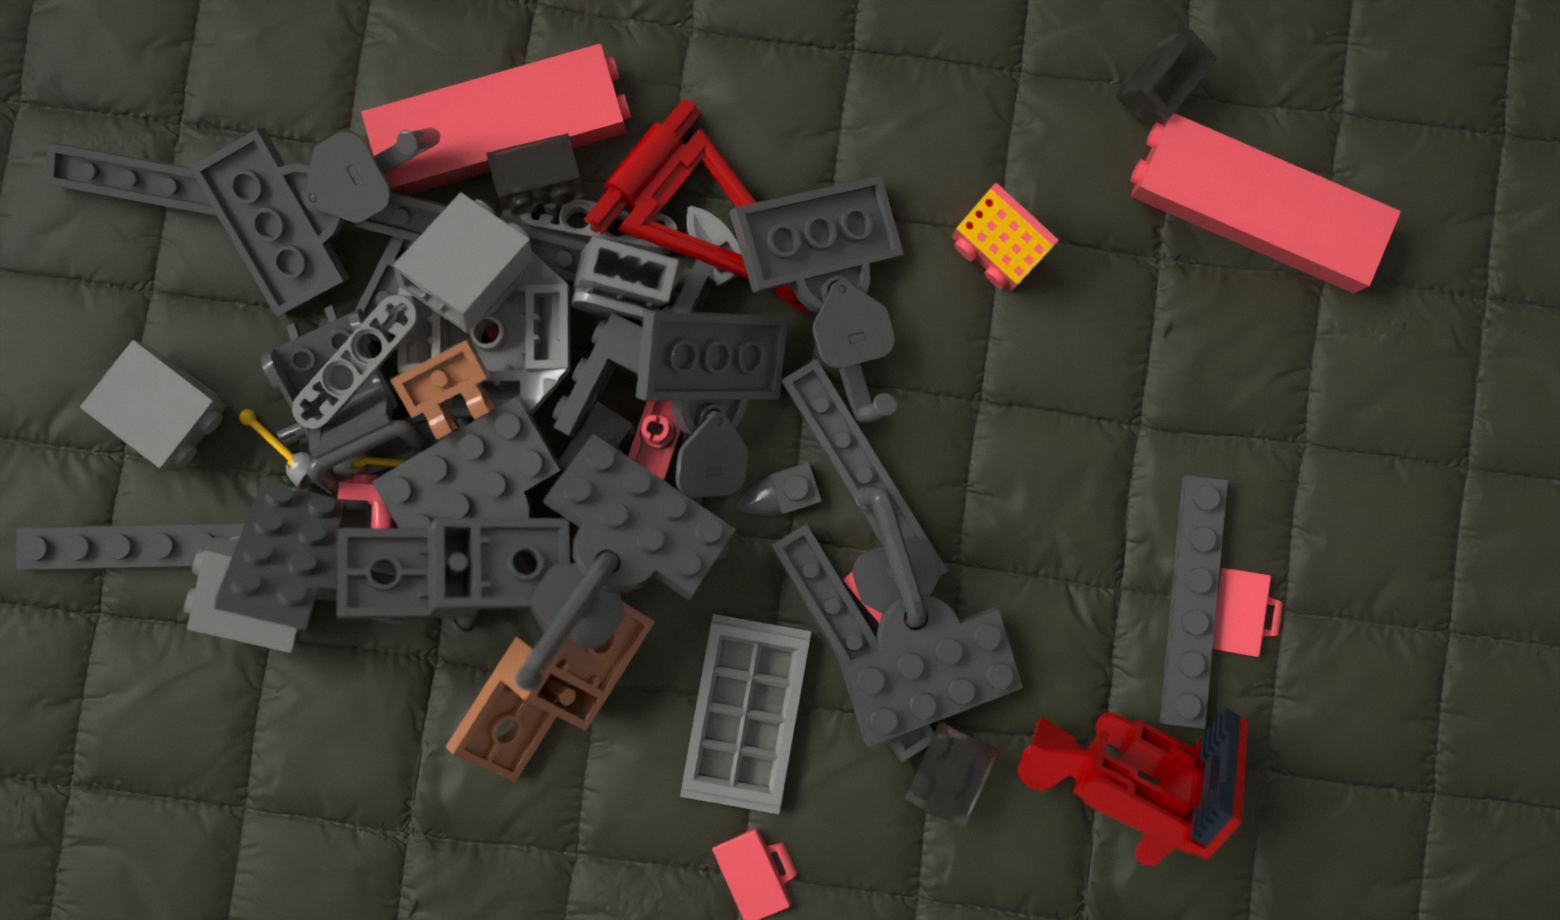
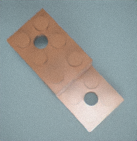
(570, 689)

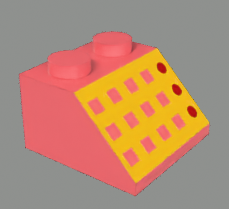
(1003, 238)

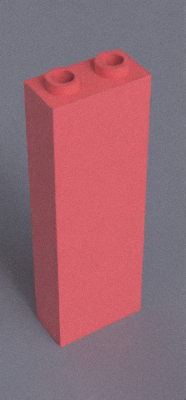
(500, 111)
(1264, 203)

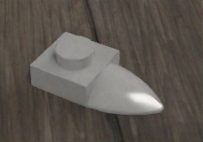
(712, 230)

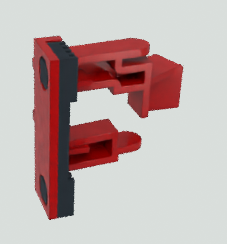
(1196, 791)

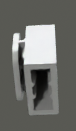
(465, 262)
(621, 280)
(155, 406)
(211, 566)

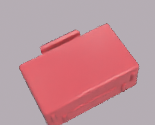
(1242, 612)
(753, 874)

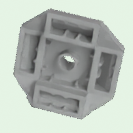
(531, 345)

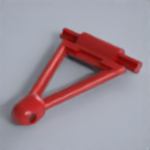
(655, 174)

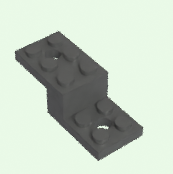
(619, 348)
(446, 568)

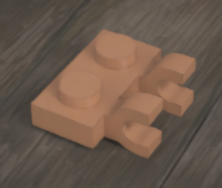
(441, 378)

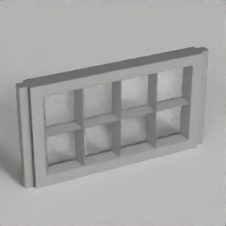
(745, 714)

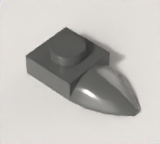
(781, 493)

